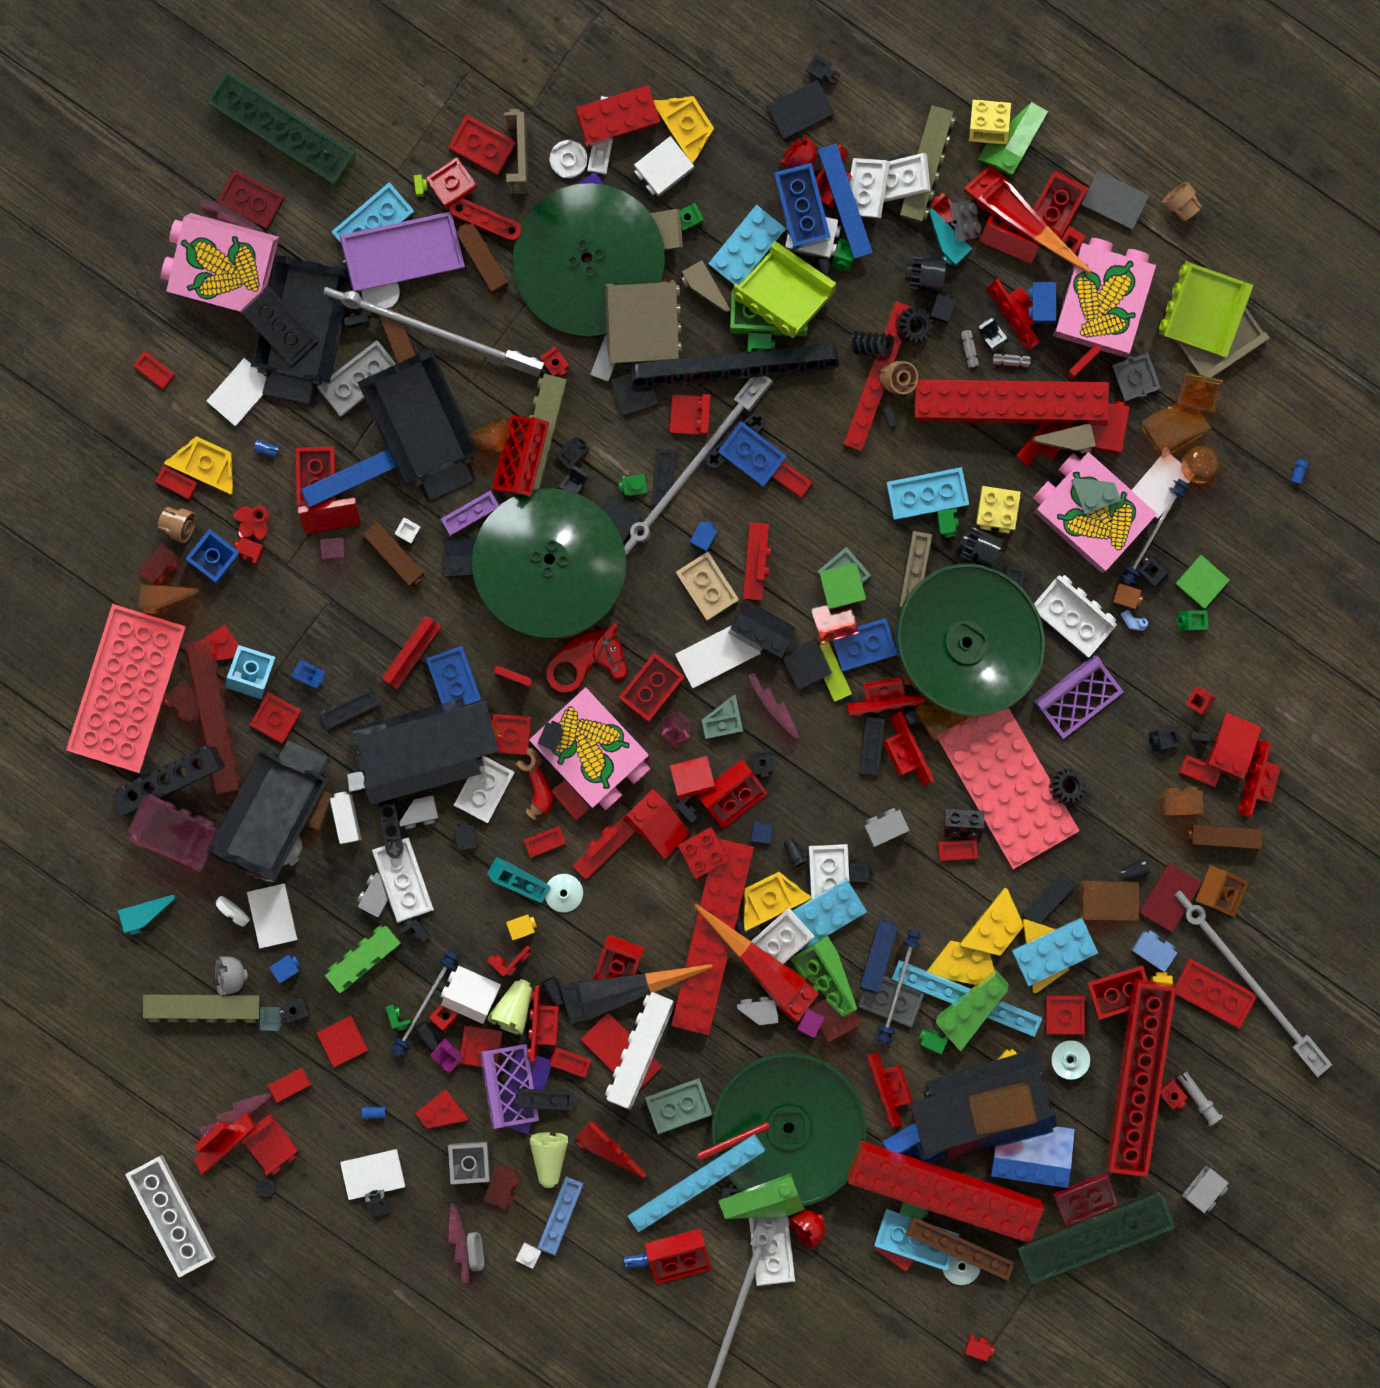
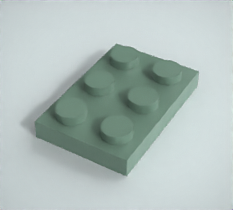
(678, 1106)

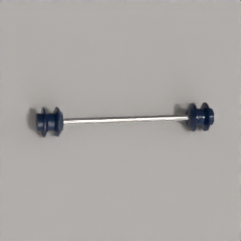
(1177, 491)
(886, 1031)
(401, 1044)

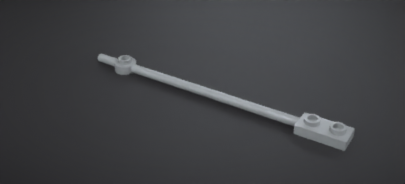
(511, 358)
(747, 399)
(1304, 1046)
(762, 1240)

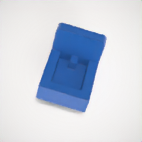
(308, 674)

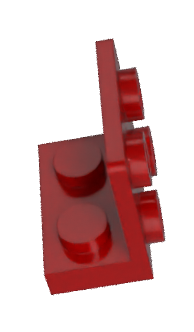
(690, 414)
(703, 853)
(499, 963)

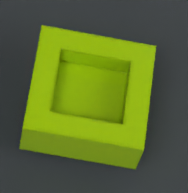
(420, 185)

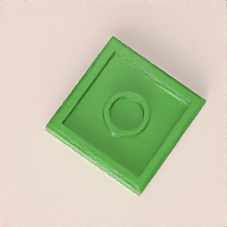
(1202, 581)
(842, 585)

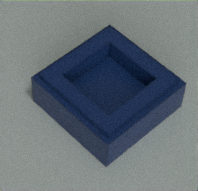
(761, 832)

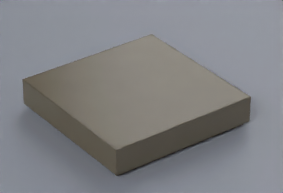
(669, 227)

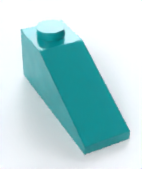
(951, 249)
(518, 880)
(141, 915)

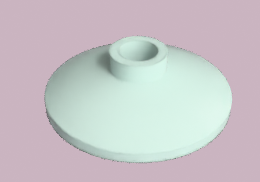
(573, 889)
(1077, 1067)
(958, 1276)

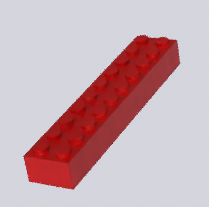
(1012, 402)
(721, 899)
(1140, 1077)
(945, 1192)

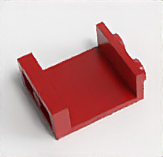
(270, 1145)

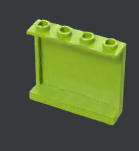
(784, 290)
(1205, 309)

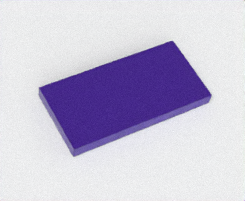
(539, 1077)

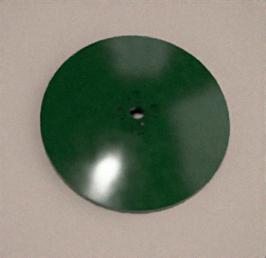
(560, 231)
(544, 597)
(1002, 634)
(810, 1096)

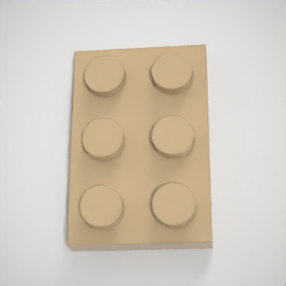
(707, 586)

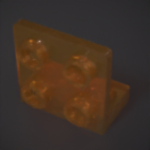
(939, 721)

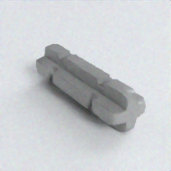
(969, 347)
(1011, 360)

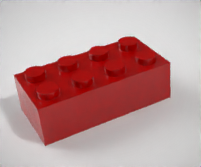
(617, 116)

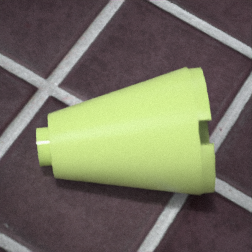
(513, 1008)
(548, 1156)

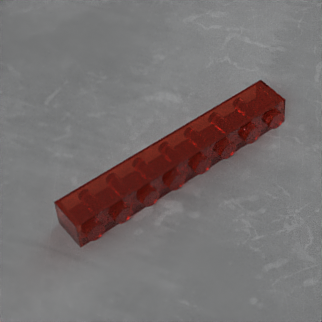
(211, 713)

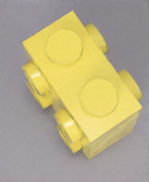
(990, 122)
(998, 509)

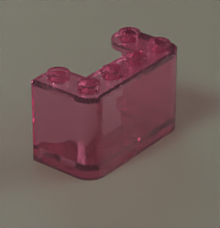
(171, 832)

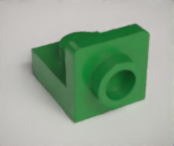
(843, 256)
(633, 485)
(1192, 620)
(394, 1015)

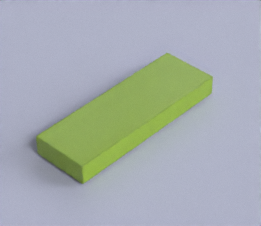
(836, 681)

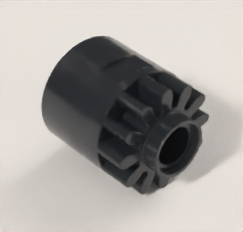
(926, 274)
(980, 547)

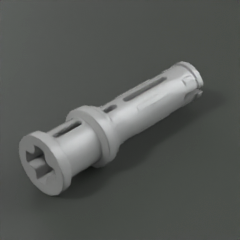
(1205, 1106)

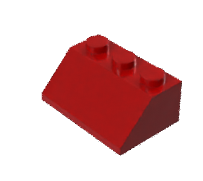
(1009, 240)
(734, 794)
(1114, 993)
(678, 1256)

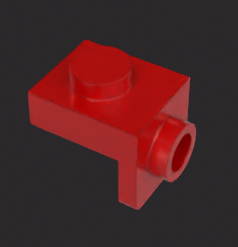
(941, 205)

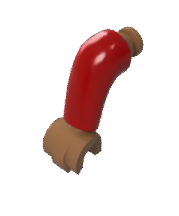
(543, 796)

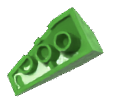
(1021, 133)
(824, 969)
(768, 1199)

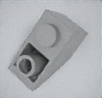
(420, 810)
(375, 897)
(761, 1012)

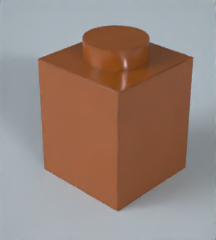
(1127, 597)

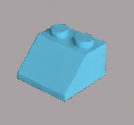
(249, 672)

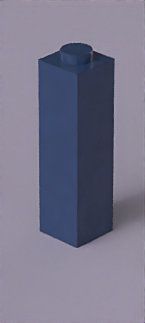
(878, 957)

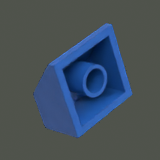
(1043, 303)
(212, 556)

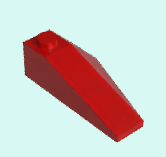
(600, 1143)

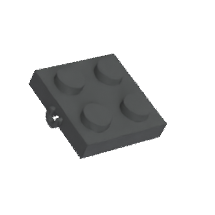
(967, 221)
(1136, 377)

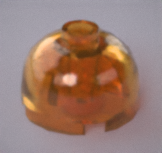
(492, 436)
(1200, 464)

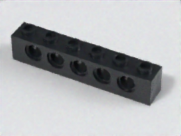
(211, 763)

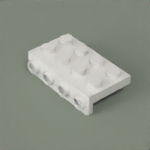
(1074, 615)

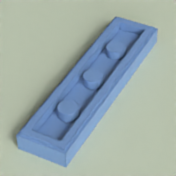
(560, 1215)

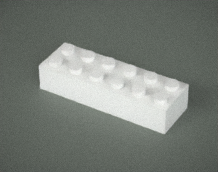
(640, 1051)
(170, 1216)

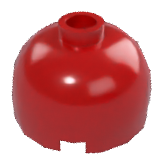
(800, 154)
(809, 1227)

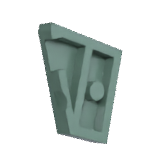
(1095, 494)
(723, 720)

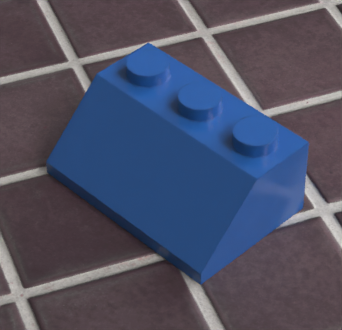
(909, 1144)

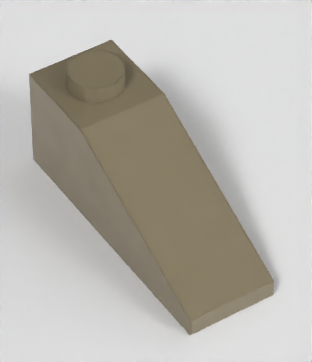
(701, 283)
(1071, 439)

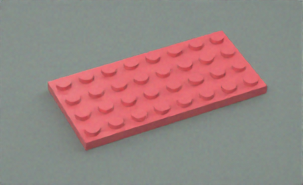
(126, 688)
(1008, 785)

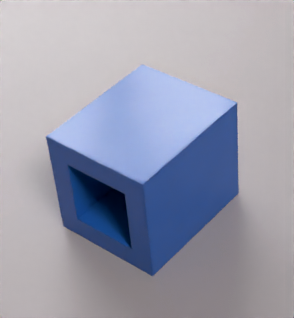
(704, 535)
(285, 968)

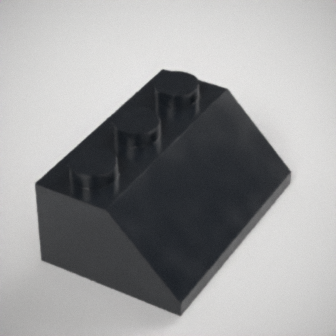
(459, 557)
(762, 630)

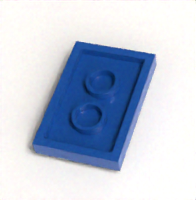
(751, 453)
(867, 646)
(453, 676)

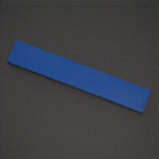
(845, 201)
(347, 478)

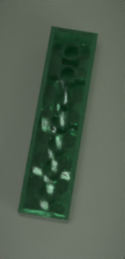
(281, 128)
(1095, 1237)

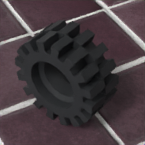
(904, 325)
(1075, 779)

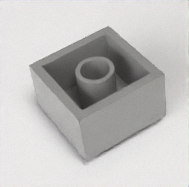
(886, 827)
(469, 1162)
(1205, 1189)

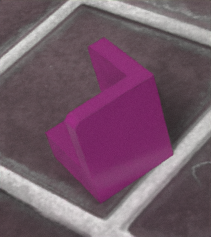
(810, 1023)
(447, 1055)

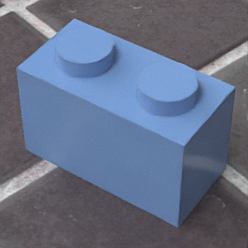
(1154, 951)

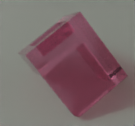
(332, 548)
(676, 727)

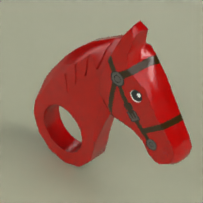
(593, 647)

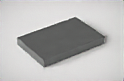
(1115, 200)
(906, 1005)

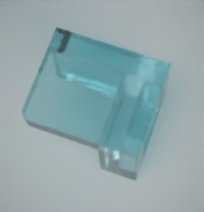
(270, 1019)

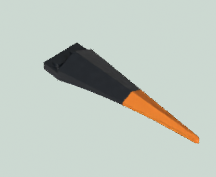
(597, 996)

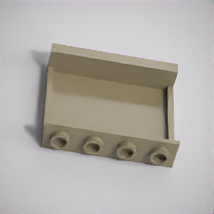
(518, 182)
(642, 322)
(1246, 339)

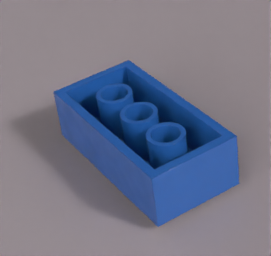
(802, 206)

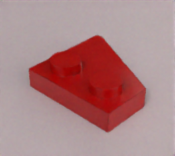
(224, 644)
(441, 1111)

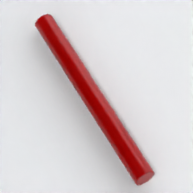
(733, 1141)

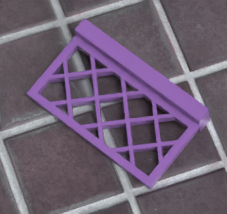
(1067, 684)
(492, 1088)

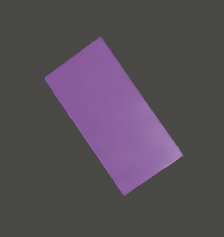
(402, 251)

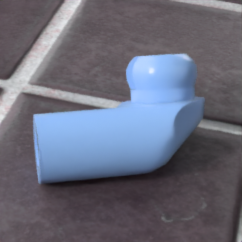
(1134, 623)

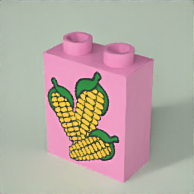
(218, 261)
(1108, 302)
(1101, 533)
(594, 751)

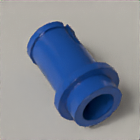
(265, 448)
(1299, 471)
(373, 1112)
(636, 1261)

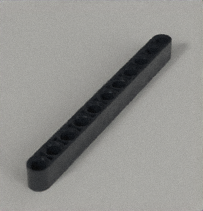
(734, 366)

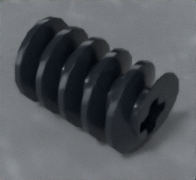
(872, 344)

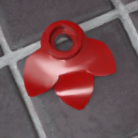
(250, 524)

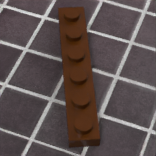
(959, 1248)

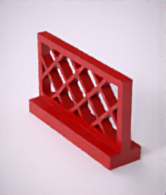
(528, 457)
(411, 652)

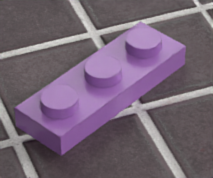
(470, 513)

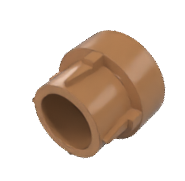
(1182, 201)
(899, 377)
(177, 523)

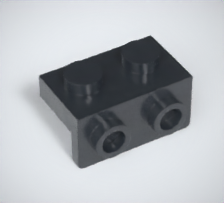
(964, 823)

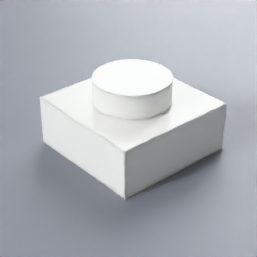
(407, 530)
(528, 1255)

